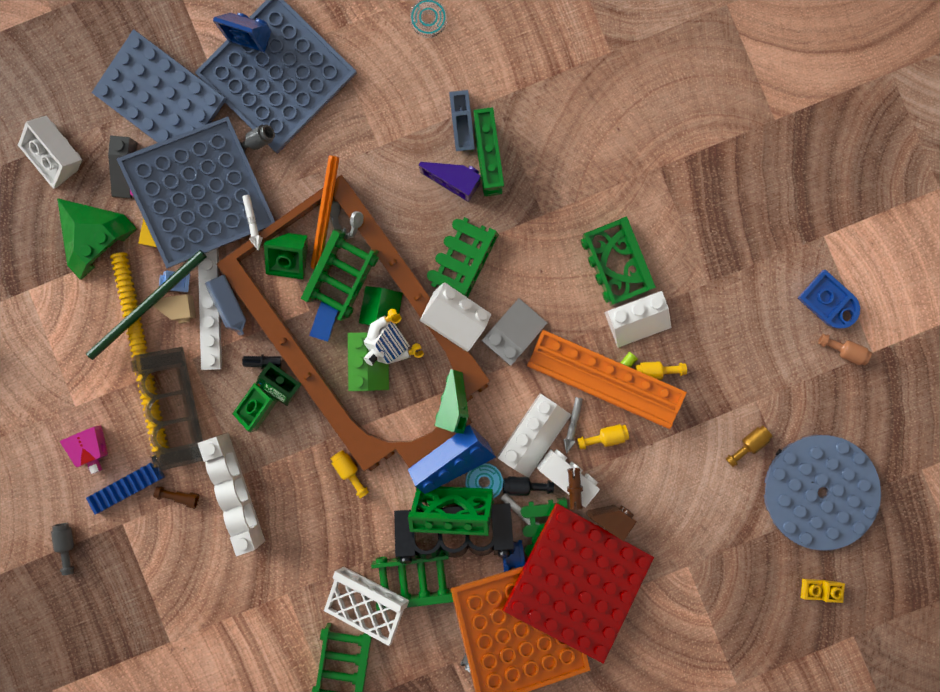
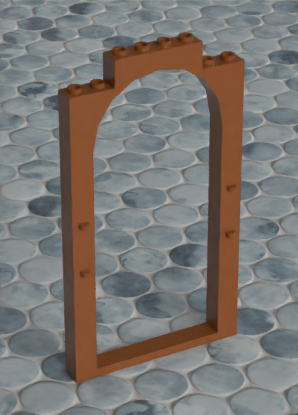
(364, 447)

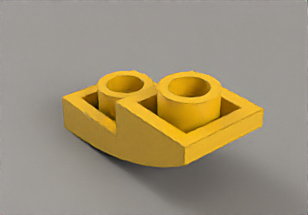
(822, 590)

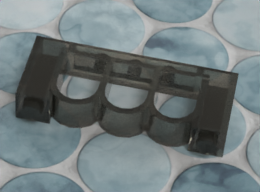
(161, 361)

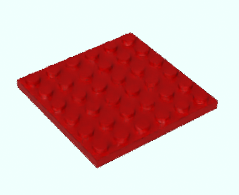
(578, 583)

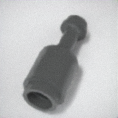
(258, 137)
(63, 542)

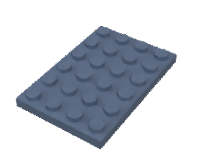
(156, 91)

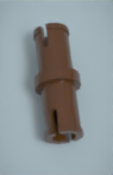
(574, 488)

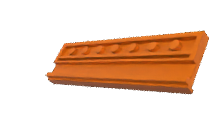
(607, 379)

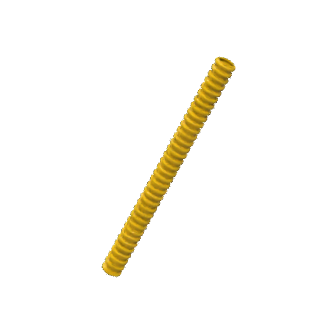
(136, 336)

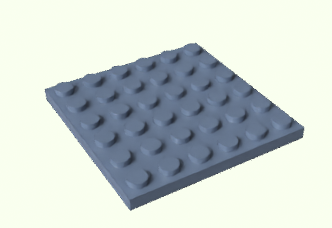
(285, 82)
(194, 191)

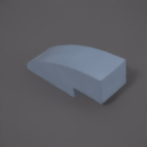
(461, 120)

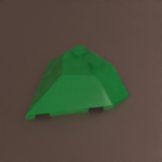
(89, 233)

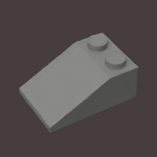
(514, 332)

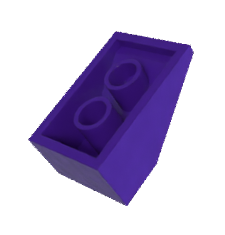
(455, 178)

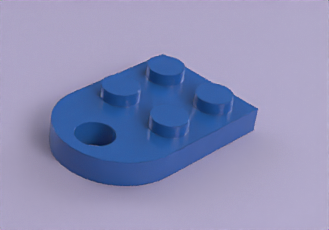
(829, 300)

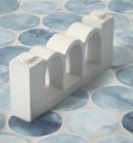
(232, 494)

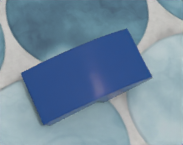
(324, 322)

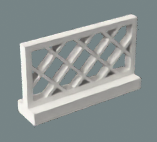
(373, 591)

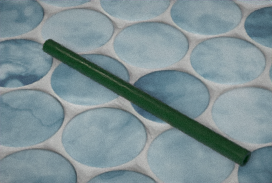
(146, 304)

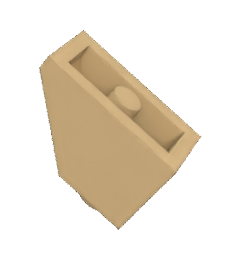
(177, 308)

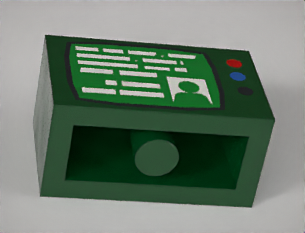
(278, 384)

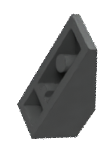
(119, 147)

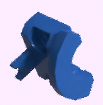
(515, 560)

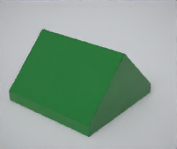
(377, 303)
(254, 408)

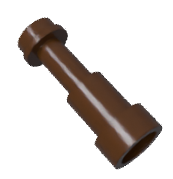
(190, 500)

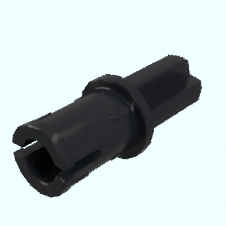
(261, 361)

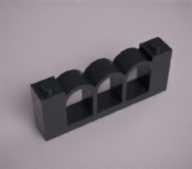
(501, 543)

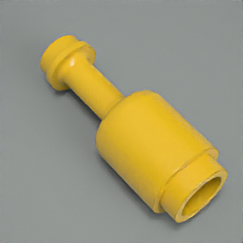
(657, 370)
(608, 437)
(347, 470)

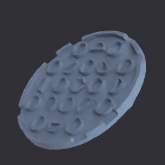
(850, 488)

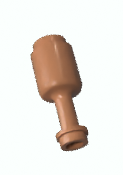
(849, 350)

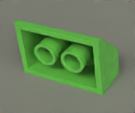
(360, 374)

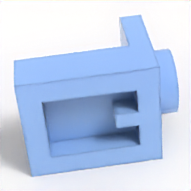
(182, 286)

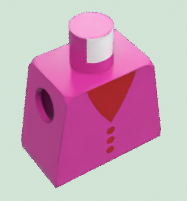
(86, 448)

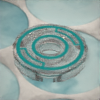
(428, 29)

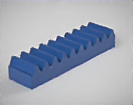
(124, 488)

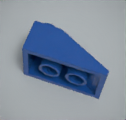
(244, 31)

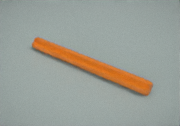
(325, 209)

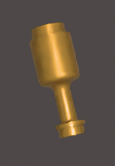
(751, 443)

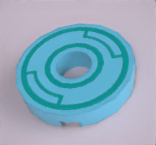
(489, 471)

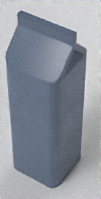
(226, 304)

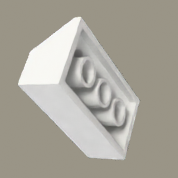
(533, 435)

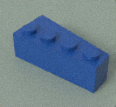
(451, 460)

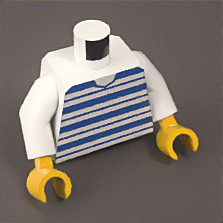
(387, 343)

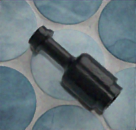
(522, 486)

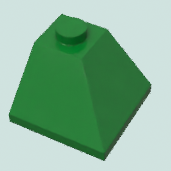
(286, 255)

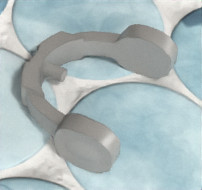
(356, 220)

